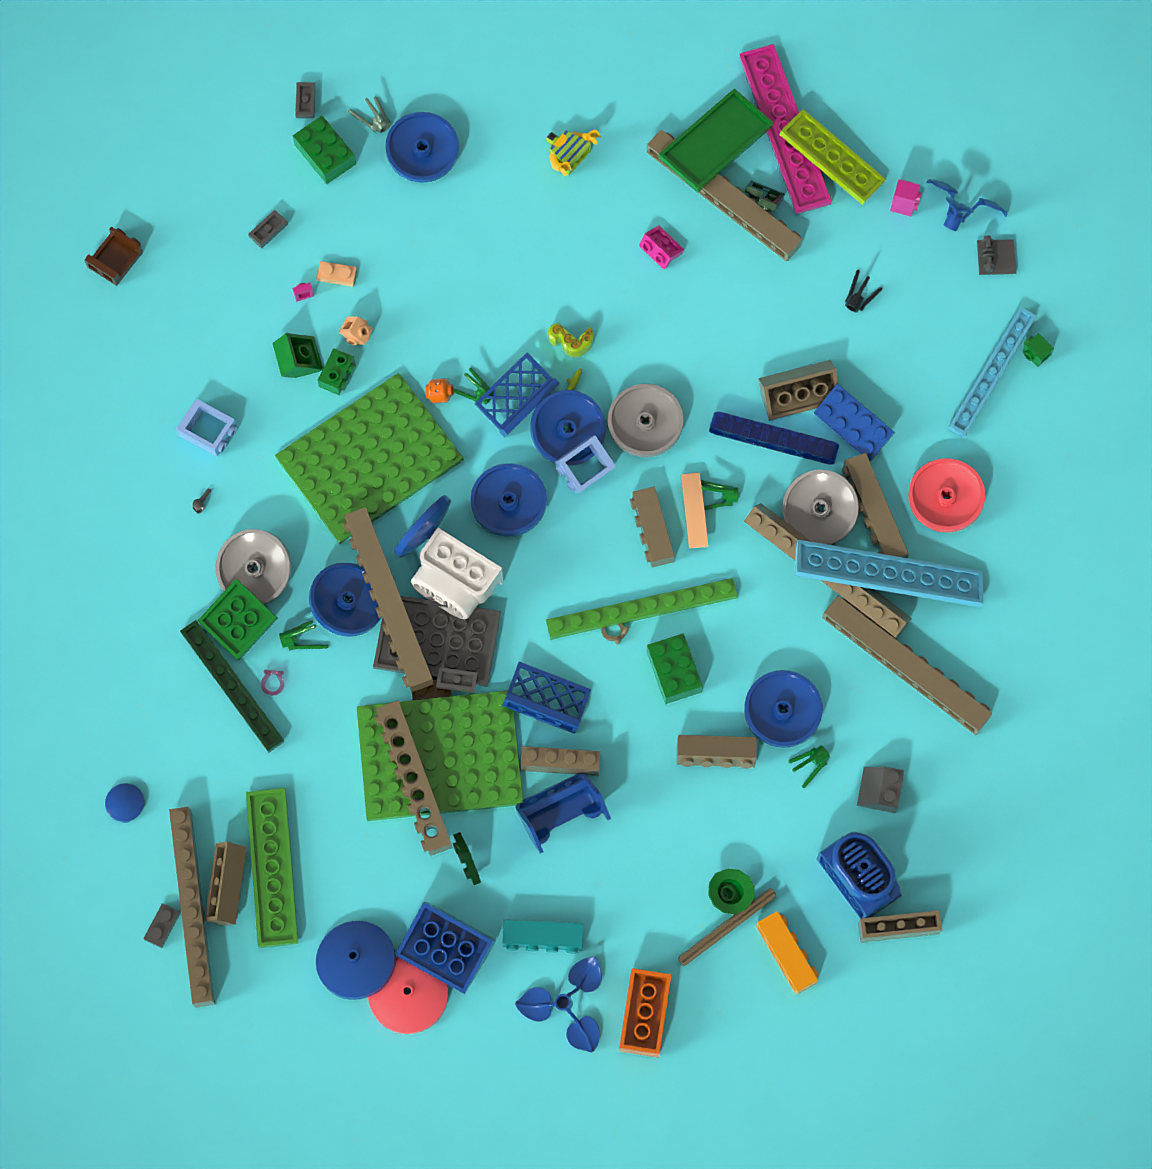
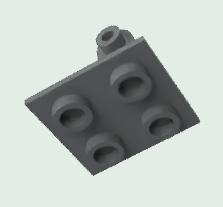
(996, 256)

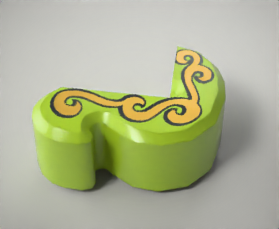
(570, 344)

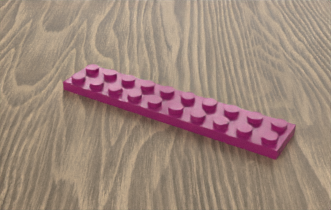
(776, 101)

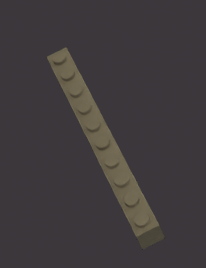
(739, 207)
(865, 599)
(388, 600)
(907, 665)
(192, 907)

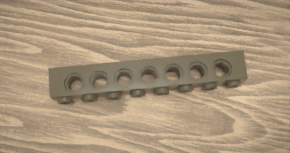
(441, 841)

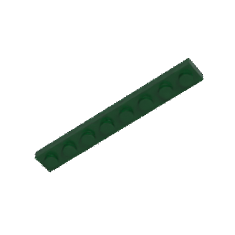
(232, 686)

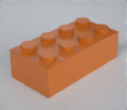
(645, 1013)

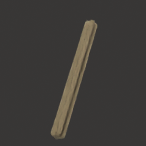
(726, 927)

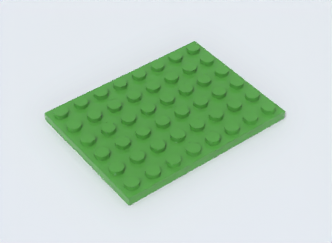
(369, 456)
(464, 750)

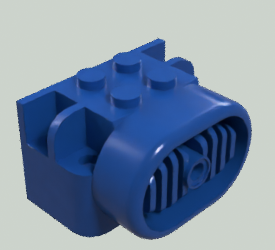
(861, 873)

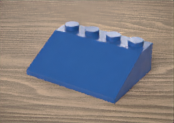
(445, 947)

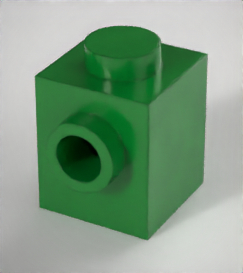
(1037, 349)

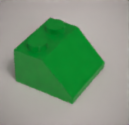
(297, 355)

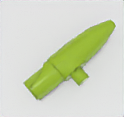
(574, 380)

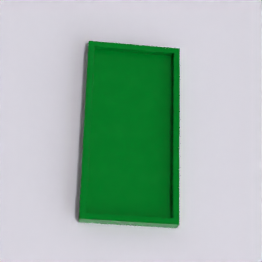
(715, 140)

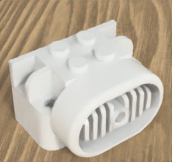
(455, 575)

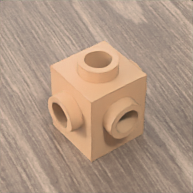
(356, 330)

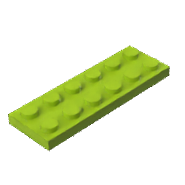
(832, 156)

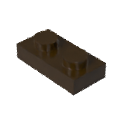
(431, 692)

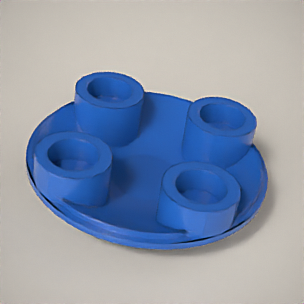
(124, 802)

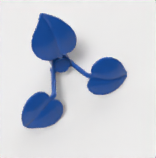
(955, 216)
(536, 1004)

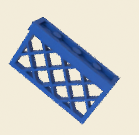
(530, 403)
(545, 712)

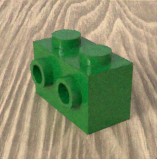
(336, 372)

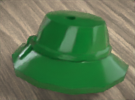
(737, 890)

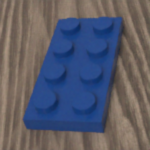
(854, 422)

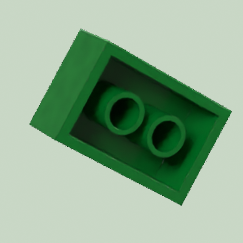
(324, 149)
(674, 668)

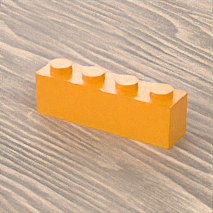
(787, 953)

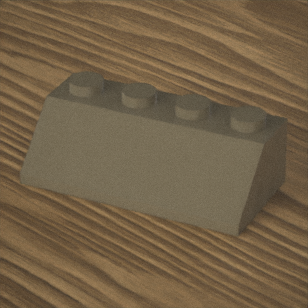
(797, 389)

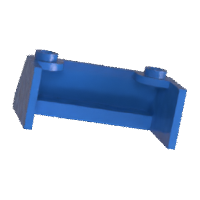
(559, 805)

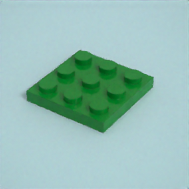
(237, 619)

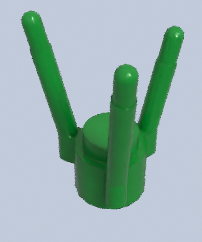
(482, 389)
(729, 494)
(289, 637)
(817, 756)

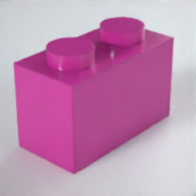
(906, 198)

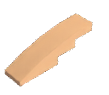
(694, 510)

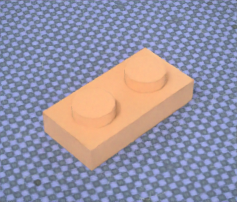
(336, 273)

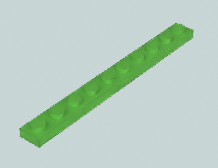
(641, 608)

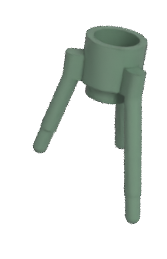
(380, 121)

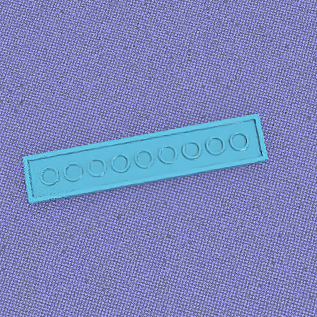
(889, 573)

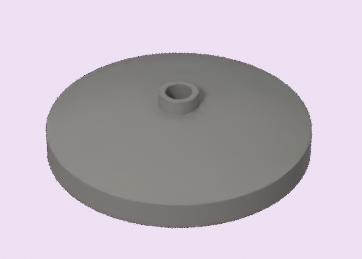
(650, 405)
(816, 489)
(254, 548)

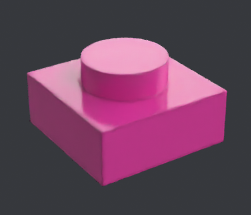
(303, 291)

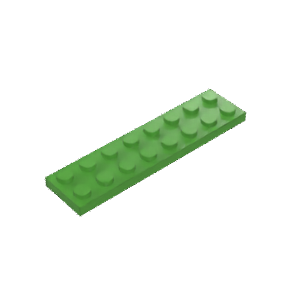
(272, 868)

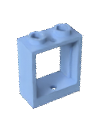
(192, 416)
(600, 454)

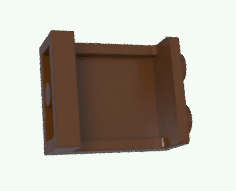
(115, 256)

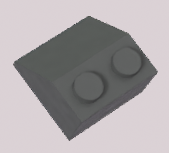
(880, 788)

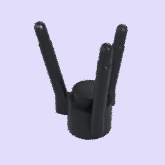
(855, 301)

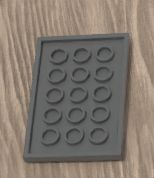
(446, 639)

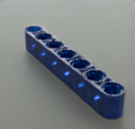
(774, 438)

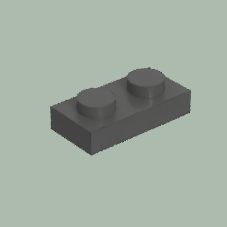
(305, 99)
(268, 229)
(457, 680)
(161, 925)

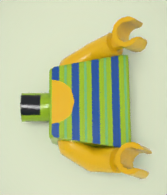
(570, 149)

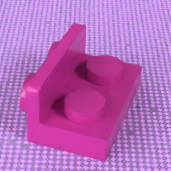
(660, 246)

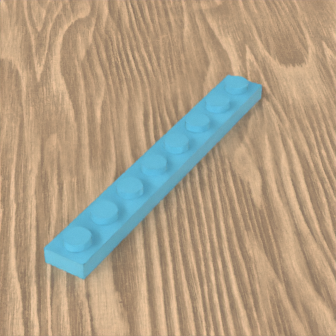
(992, 372)

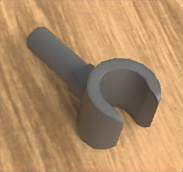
(198, 505)

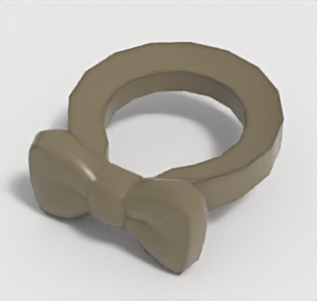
(617, 639)

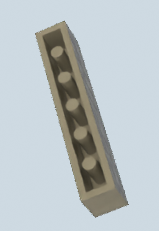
(874, 507)

